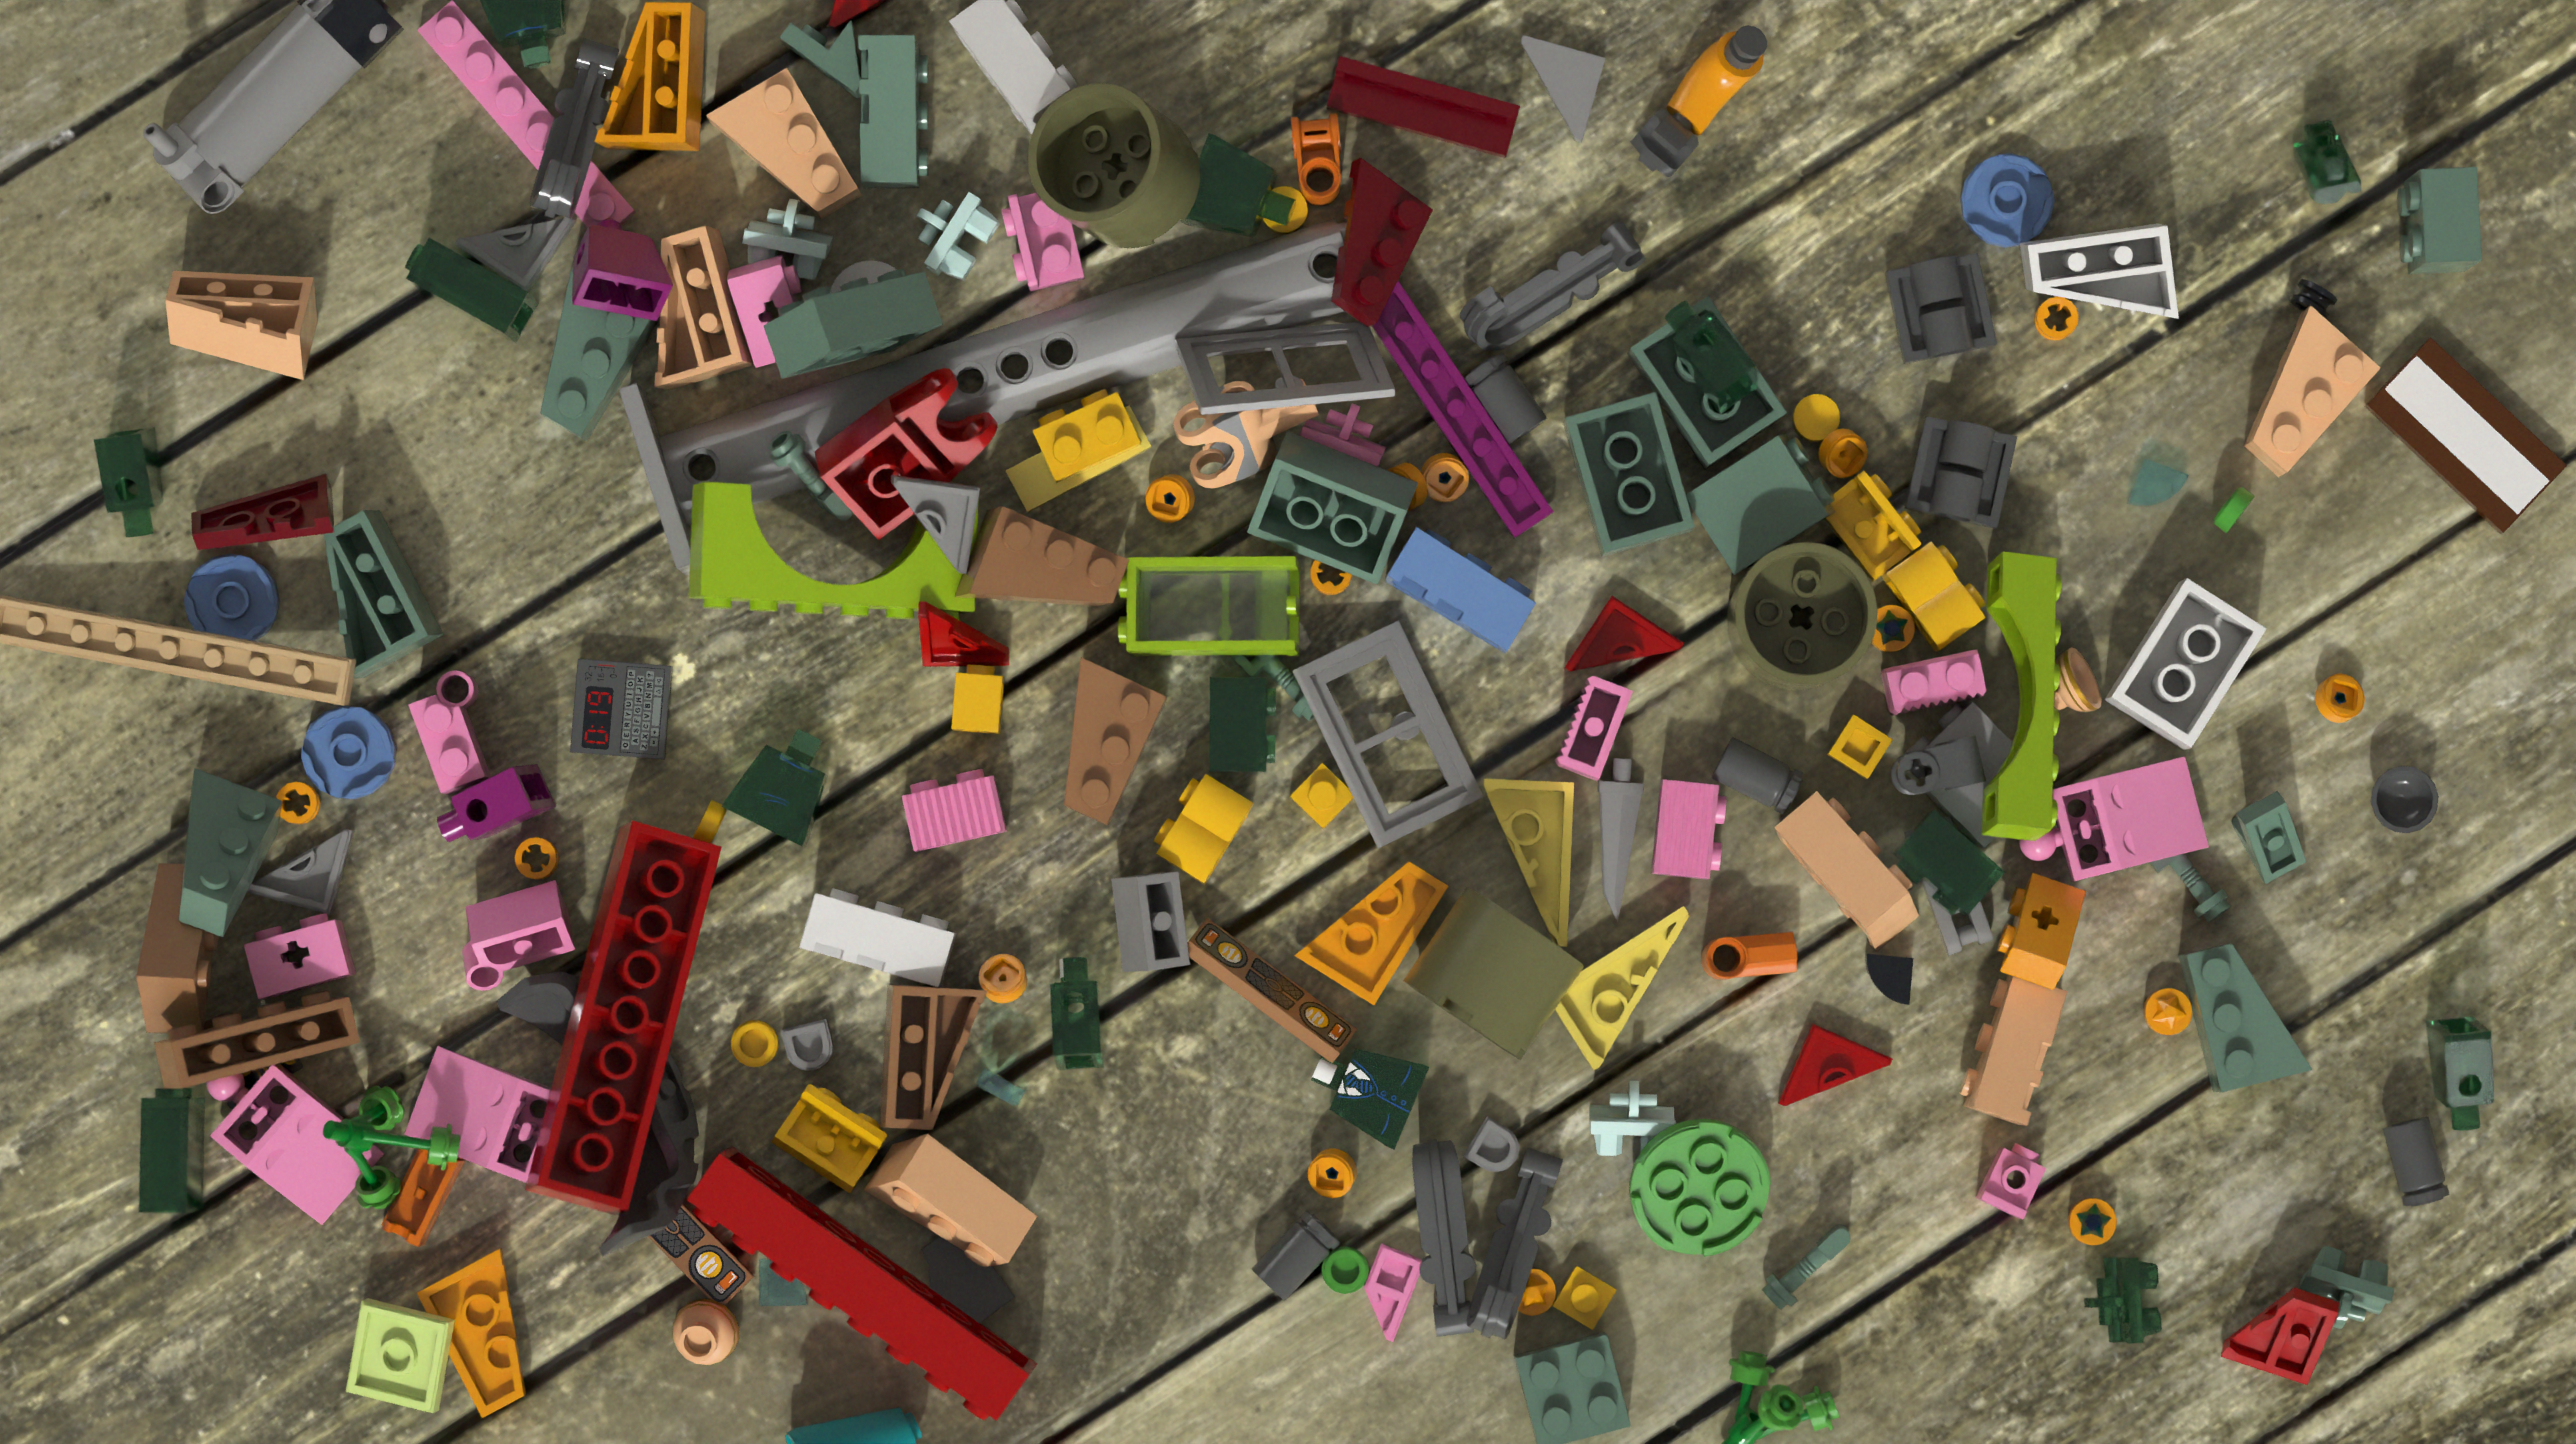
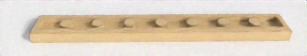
(176, 650)

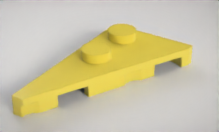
(1539, 832)
(1611, 987)

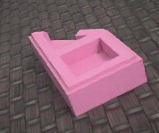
(1391, 1286)

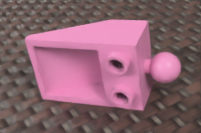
(2127, 820)
(484, 1107)
(289, 1141)

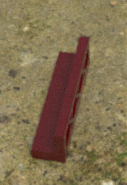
(1422, 107)

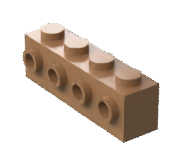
(255, 1042)

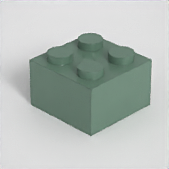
(2440, 220)
(1572, 1390)

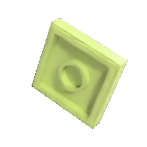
(400, 1355)

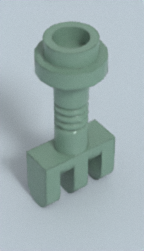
(787, 450)
(1283, 676)
(2211, 903)
(1781, 1290)

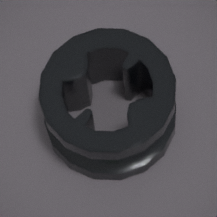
(2313, 295)

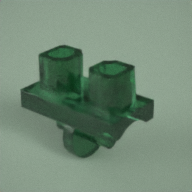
(2325, 163)
(2120, 1299)

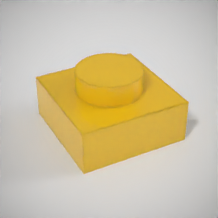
(1859, 746)
(1322, 796)
(1584, 1297)

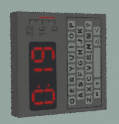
(621, 709)

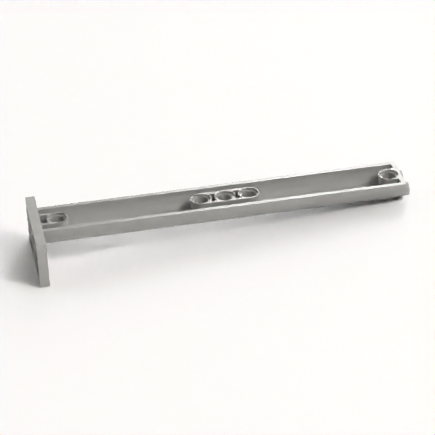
(1112, 341)

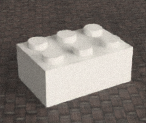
(2185, 664)

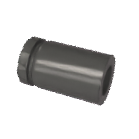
(1505, 398)
(1757, 775)
(2416, 1161)
(1296, 1255)

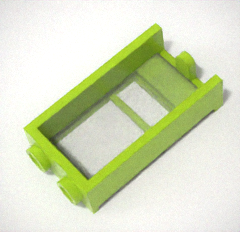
(1211, 606)

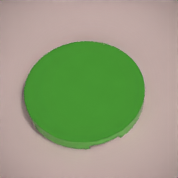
(1699, 1187)

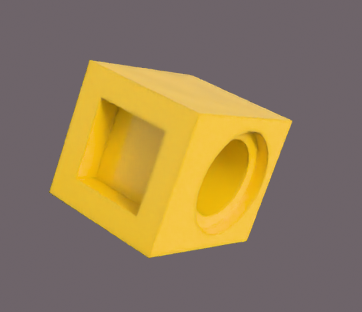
(978, 700)

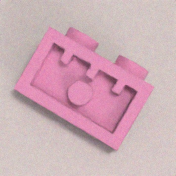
(1045, 243)

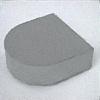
(809, 1045)
(1493, 1147)

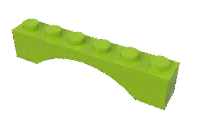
(2023, 604)

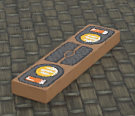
(1269, 990)
(702, 1257)

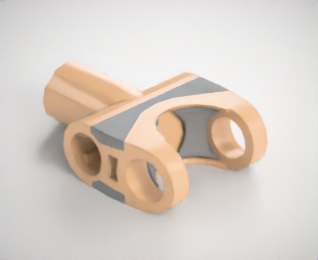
(1237, 439)

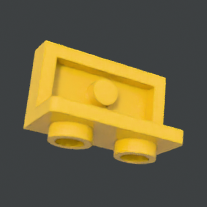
(1086, 435)
(1871, 525)
(830, 1137)

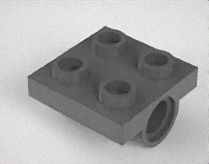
(1940, 307)
(1961, 471)

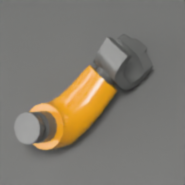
(1699, 97)

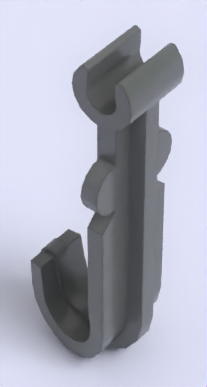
(574, 132)
(1501, 321)
(1443, 1232)
(1513, 1247)

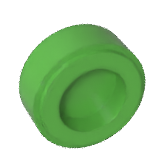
(2233, 509)
(1345, 1269)

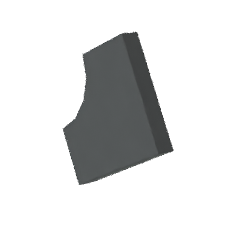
(964, 1283)

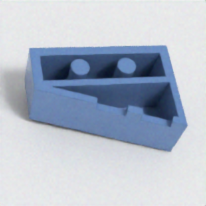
(1461, 589)

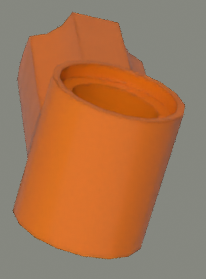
(1754, 955)

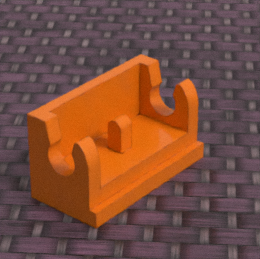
(421, 1198)

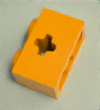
(2041, 930)

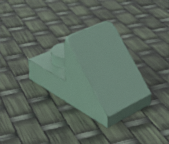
(837, 63)
(2269, 837)

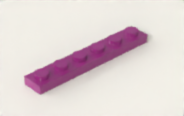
(1460, 414)

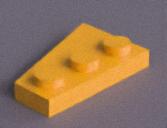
(1376, 933)
(483, 1331)

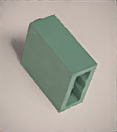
(1761, 502)

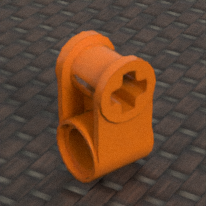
(1317, 149)

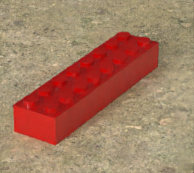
(623, 1018)
(861, 1283)

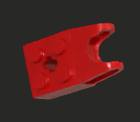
(905, 440)

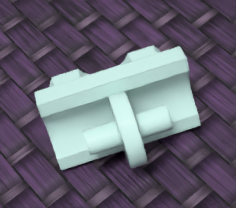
(968, 218)
(808, 246)
(1628, 1115)

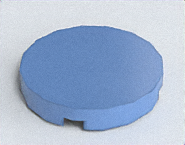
(2007, 200)
(232, 597)
(348, 752)

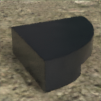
(1891, 976)

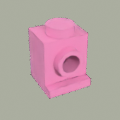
(1995, 1188)

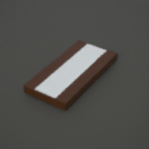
(2465, 435)

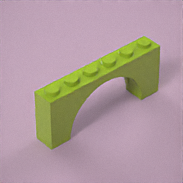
(737, 564)

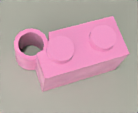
(450, 737)
(515, 933)

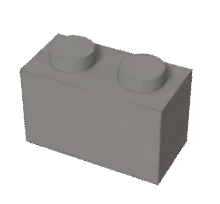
(1150, 921)

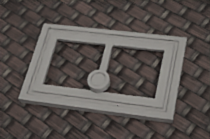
(1288, 389)
(1426, 715)

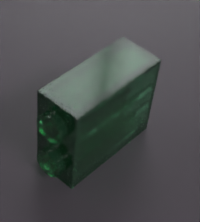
(470, 289)
(171, 1152)

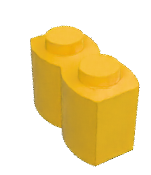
(1934, 595)
(1203, 828)

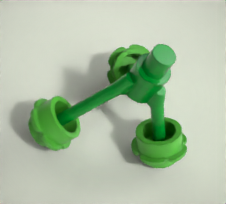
(379, 1111)
(1777, 1408)

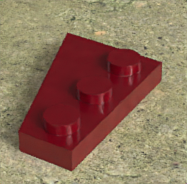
(1378, 241)
(276, 514)

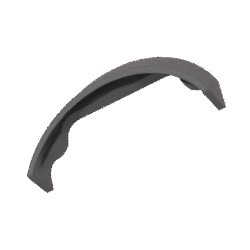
(668, 1153)

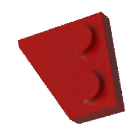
(2285, 1336)

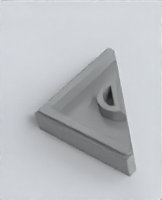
(1568, 78)
(519, 251)
(945, 512)
(310, 878)

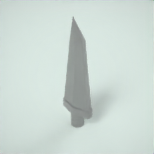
(1618, 816)

